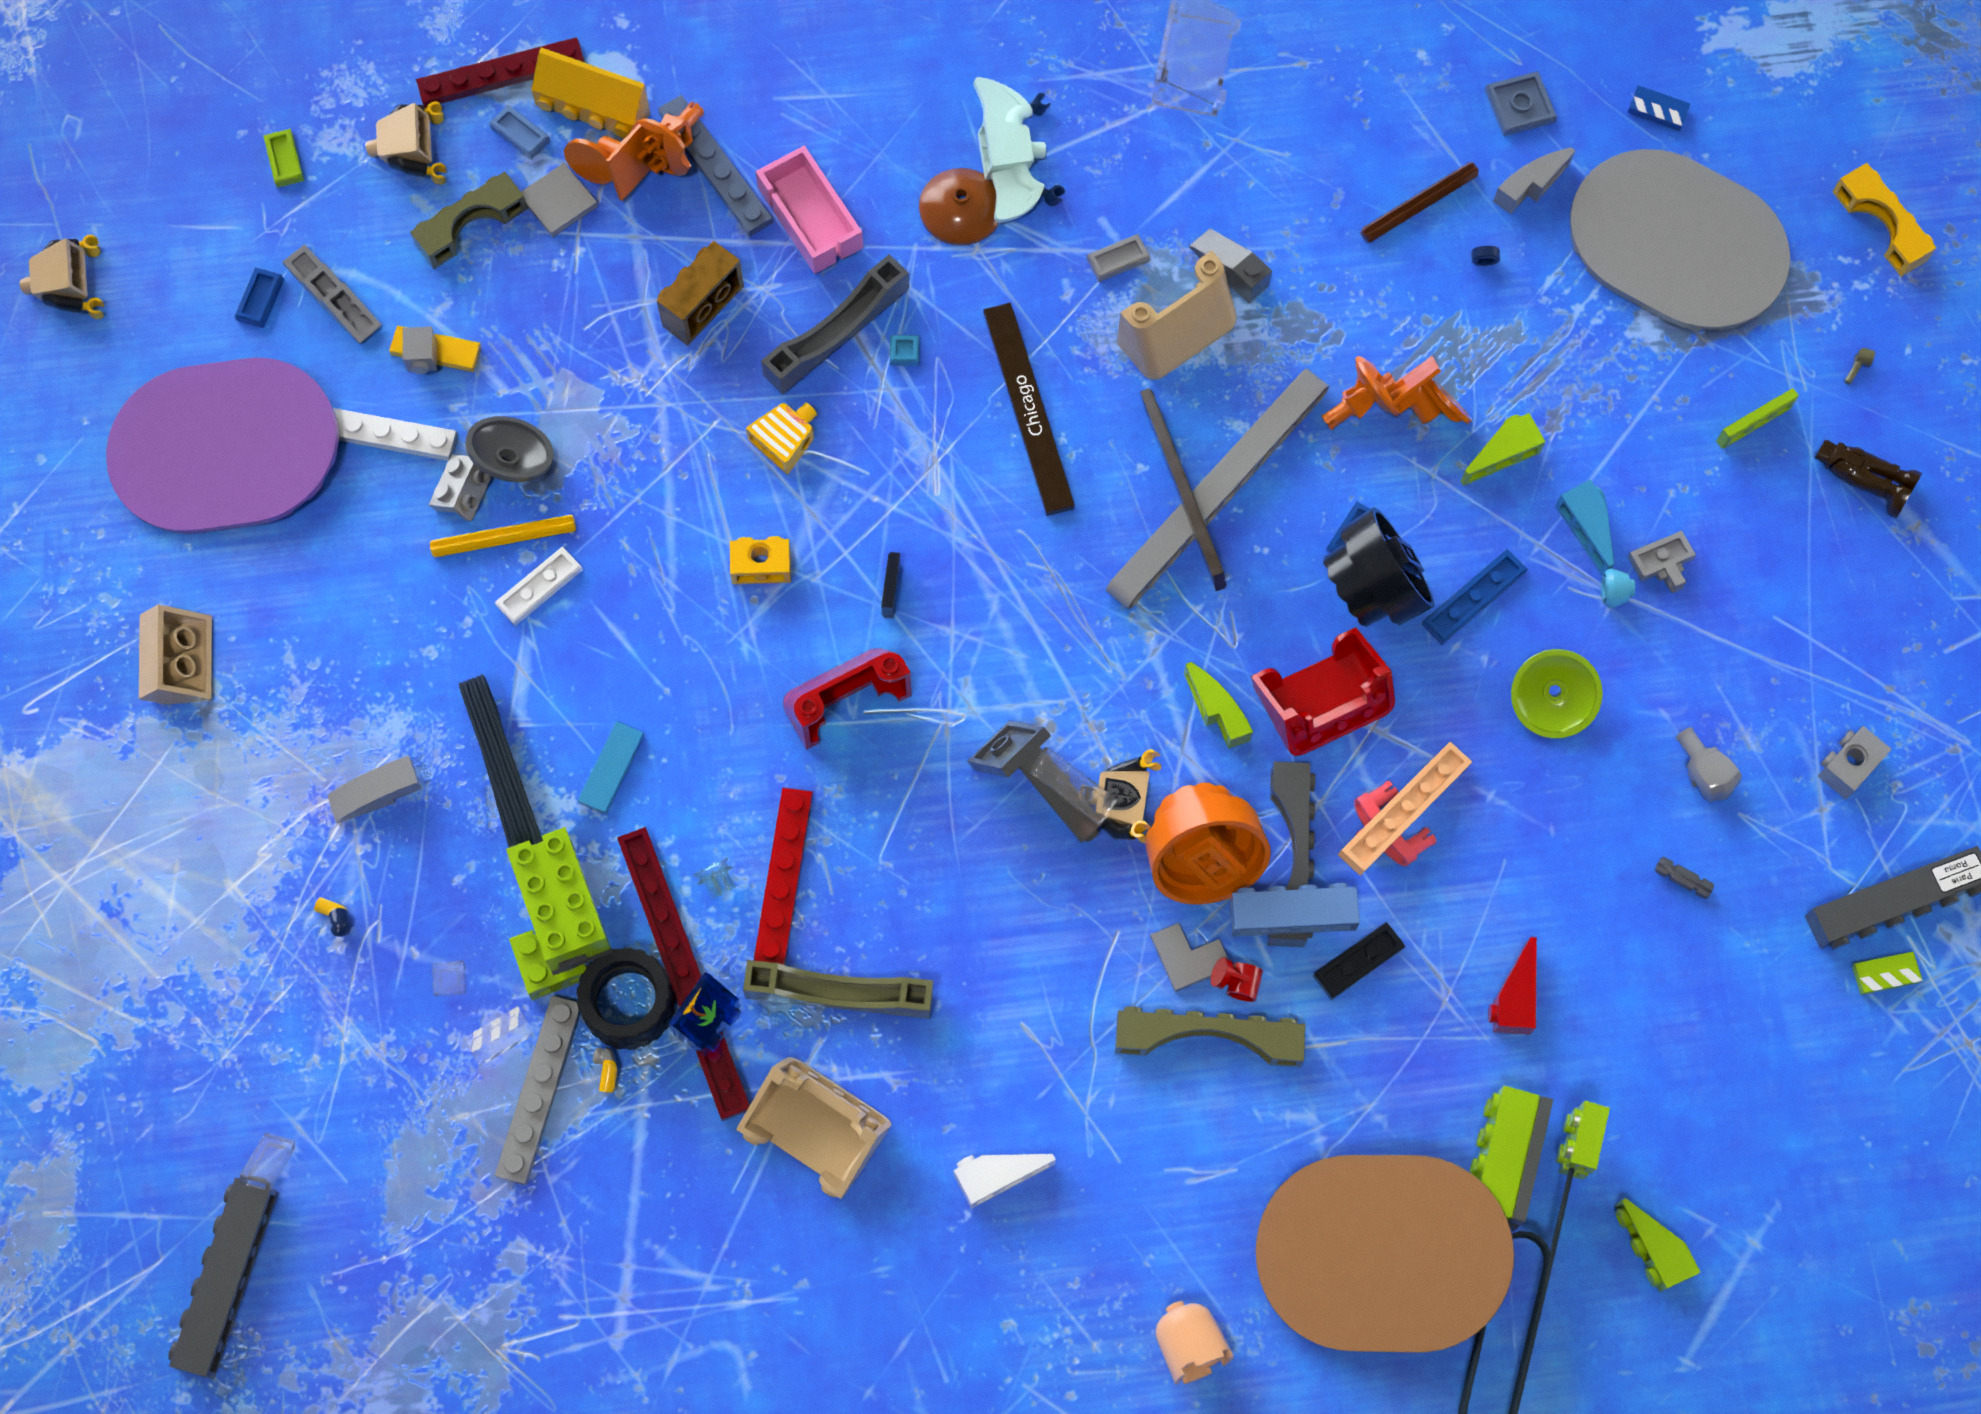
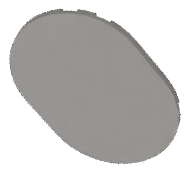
(1679, 240)

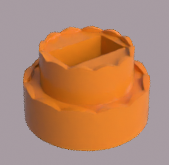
(1205, 845)

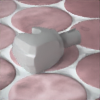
(1709, 768)

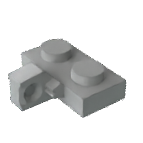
(1664, 560)

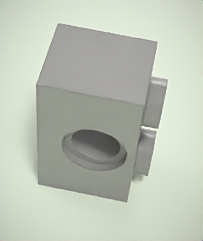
(1865, 749)

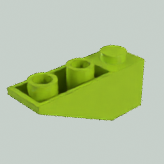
(1663, 1252)

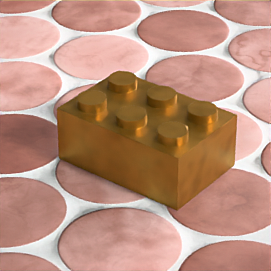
(700, 292)

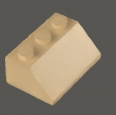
(175, 655)

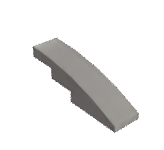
(332, 294)

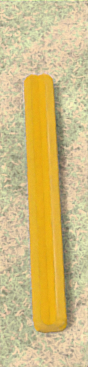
(502, 535)

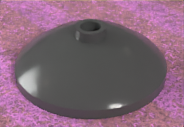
(509, 449)

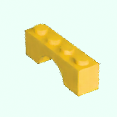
(1865, 192)

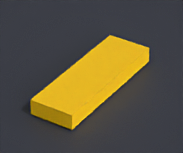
(451, 351)

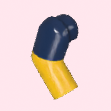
(337, 914)

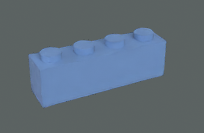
(1294, 910)

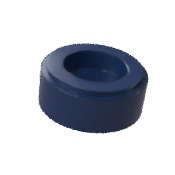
(1485, 255)

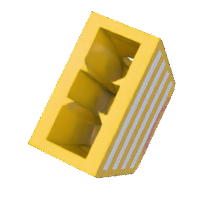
(783, 434)

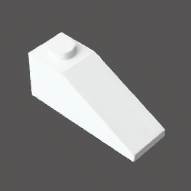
(993, 1174)

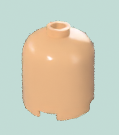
(1191, 1342)

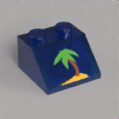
(705, 1015)

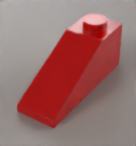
(1516, 1001)

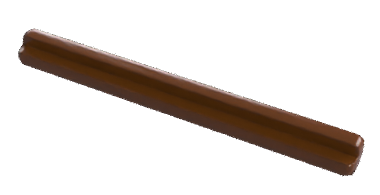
(1419, 202)

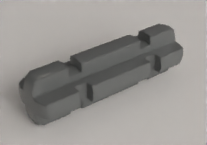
(1684, 877)

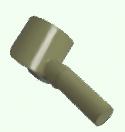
(1863, 357)

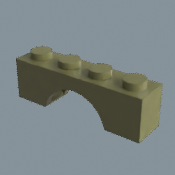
(495, 200)

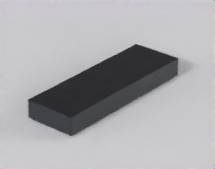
(1359, 961)

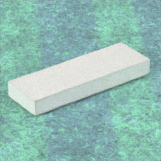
(538, 586)

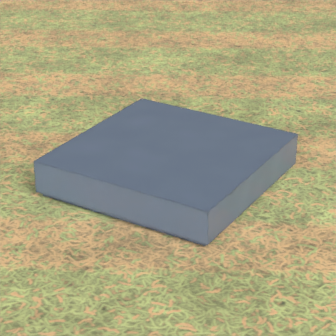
(1520, 103)

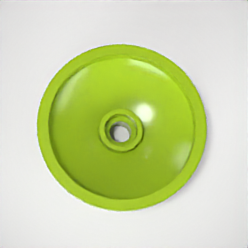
(1560, 713)

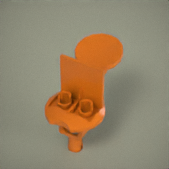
(645, 148)
(1412, 390)

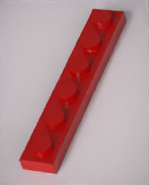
(783, 876)

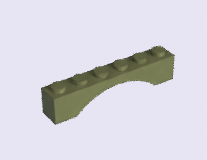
(876, 995)
(1274, 1042)

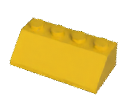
(588, 93)

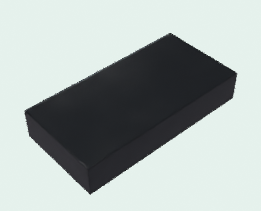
(891, 585)

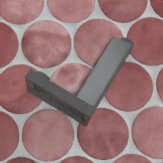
(1019, 747)

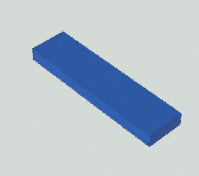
(1474, 597)

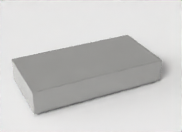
(1118, 258)

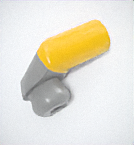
(609, 1069)

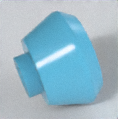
(1616, 588)

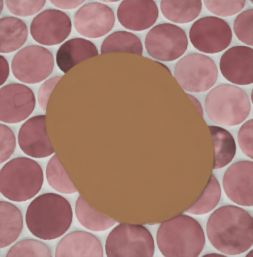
(1385, 1253)

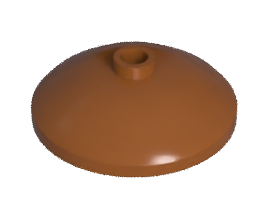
(956, 219)

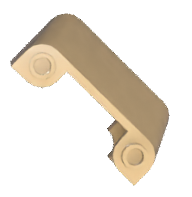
(1171, 337)
(815, 1124)

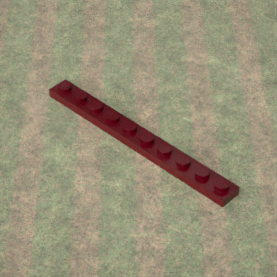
(679, 963)

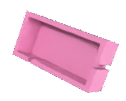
(809, 209)

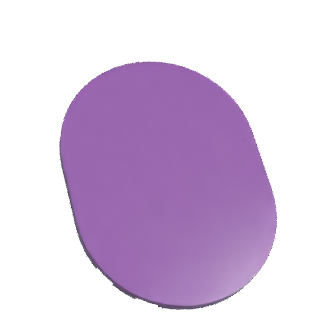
(222, 445)

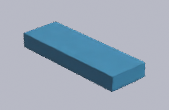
(611, 768)

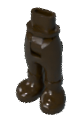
(1859, 470)

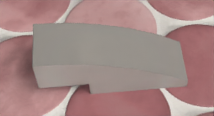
(1532, 179)
(374, 789)

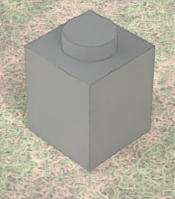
(419, 349)

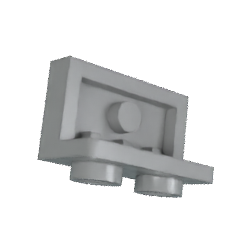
(460, 488)

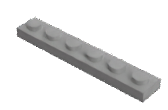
(538, 1091)

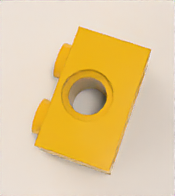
(774, 570)

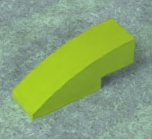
(1217, 706)

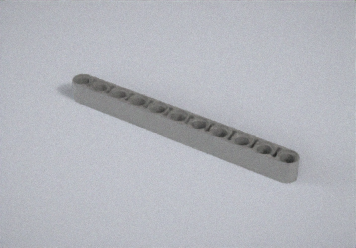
(1218, 487)

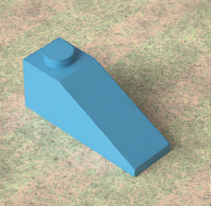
(1587, 517)

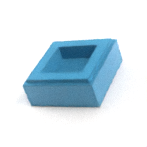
(904, 350)

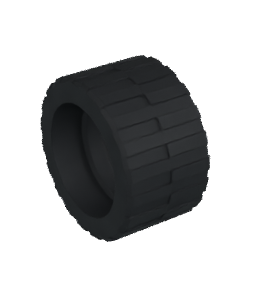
(610, 966)

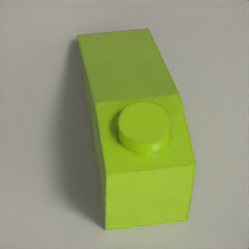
(1511, 444)

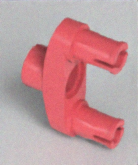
(1401, 851)

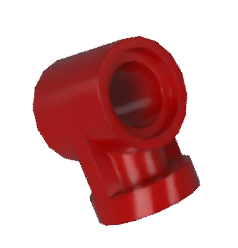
(1241, 978)

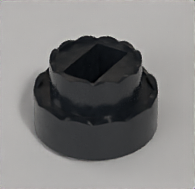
(1378, 572)

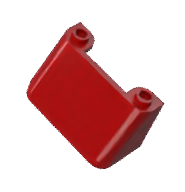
(875, 667)
(1328, 696)

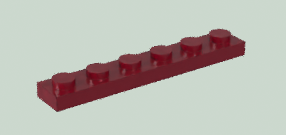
(490, 74)

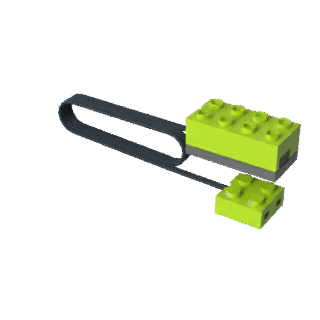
(544, 867)
(1508, 1168)

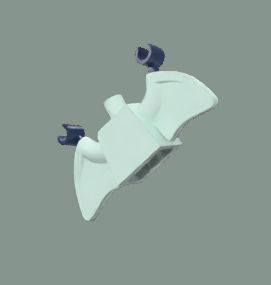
(1009, 151)

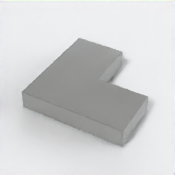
(1181, 963)

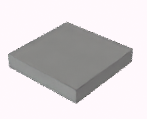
(558, 200)

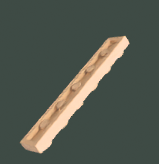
(1404, 808)

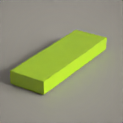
(1757, 418)

